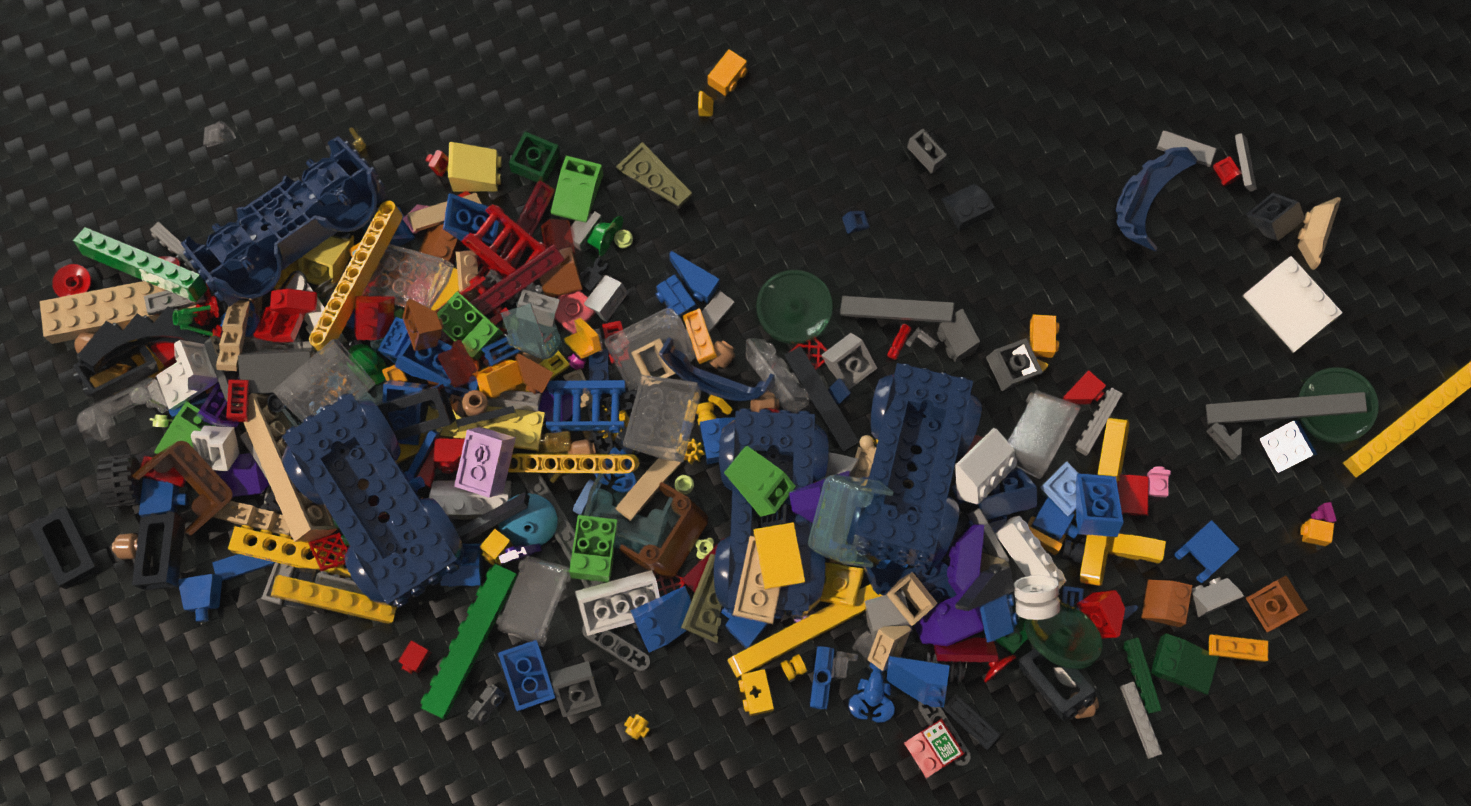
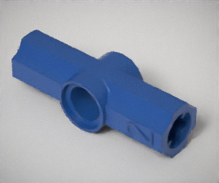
(820, 690)

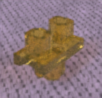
(555, 443)

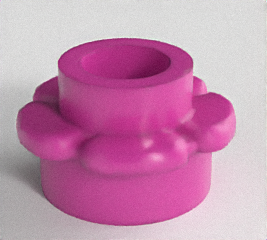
(576, 362)

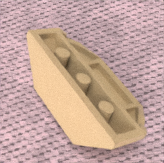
(1316, 231)

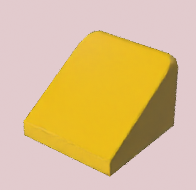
(705, 105)

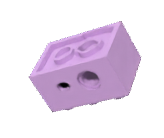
(484, 462)

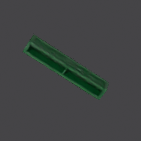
(1142, 675)

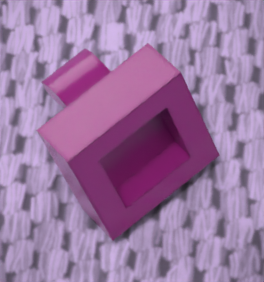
(1325, 513)

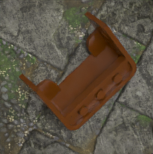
(211, 488)
(680, 542)

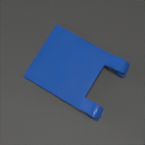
(1210, 548)

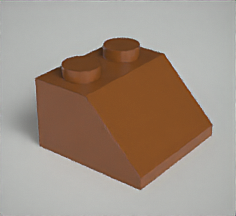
(440, 244)
(563, 277)
(422, 325)
(533, 375)
(1166, 602)
(1276, 603)

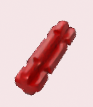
(899, 341)

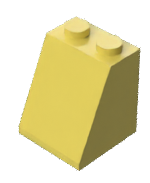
(473, 168)
(326, 260)

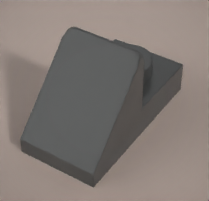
(1229, 444)

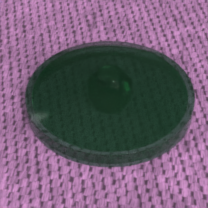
(794, 306)
(1342, 427)
(1066, 638)

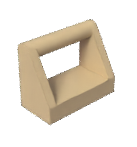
(657, 345)
(916, 594)
(885, 645)

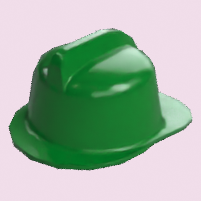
(603, 234)
(369, 361)

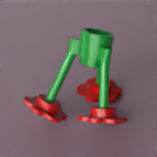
(185, 317)

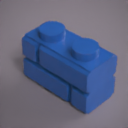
(675, 296)

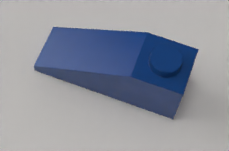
(698, 281)

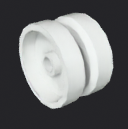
(1037, 597)

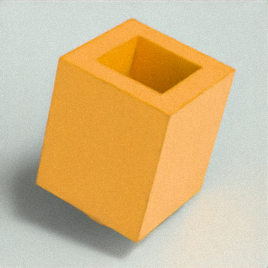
(1317, 532)

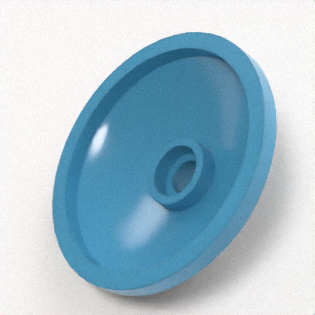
(539, 515)

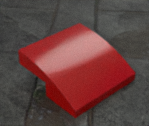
(278, 327)
(1133, 494)

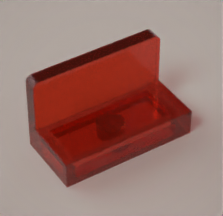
(557, 233)
(458, 364)

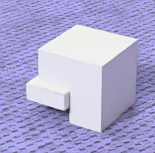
(216, 446)

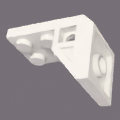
(188, 376)

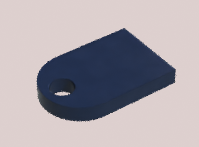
(936, 582)

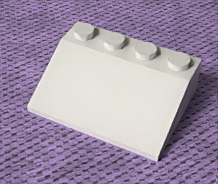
(1292, 304)

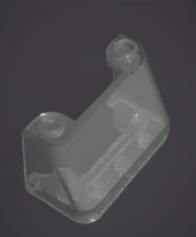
(659, 325)
(98, 417)
(1041, 431)
(533, 599)

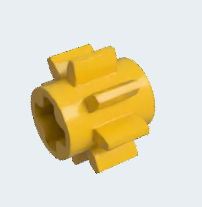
(695, 455)
(636, 727)

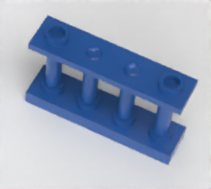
(577, 389)

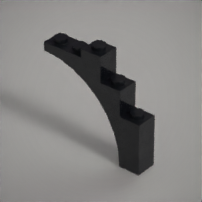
(141, 330)

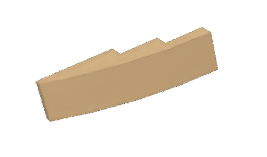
(233, 335)
(646, 487)
(254, 517)

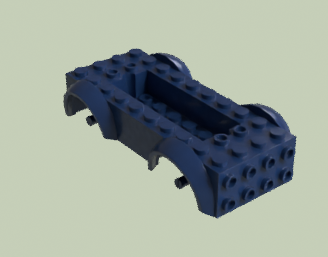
(286, 224)
(940, 418)
(800, 451)
(326, 463)

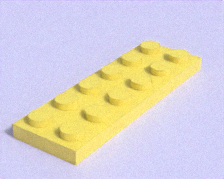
(525, 428)

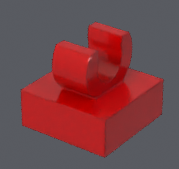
(438, 162)

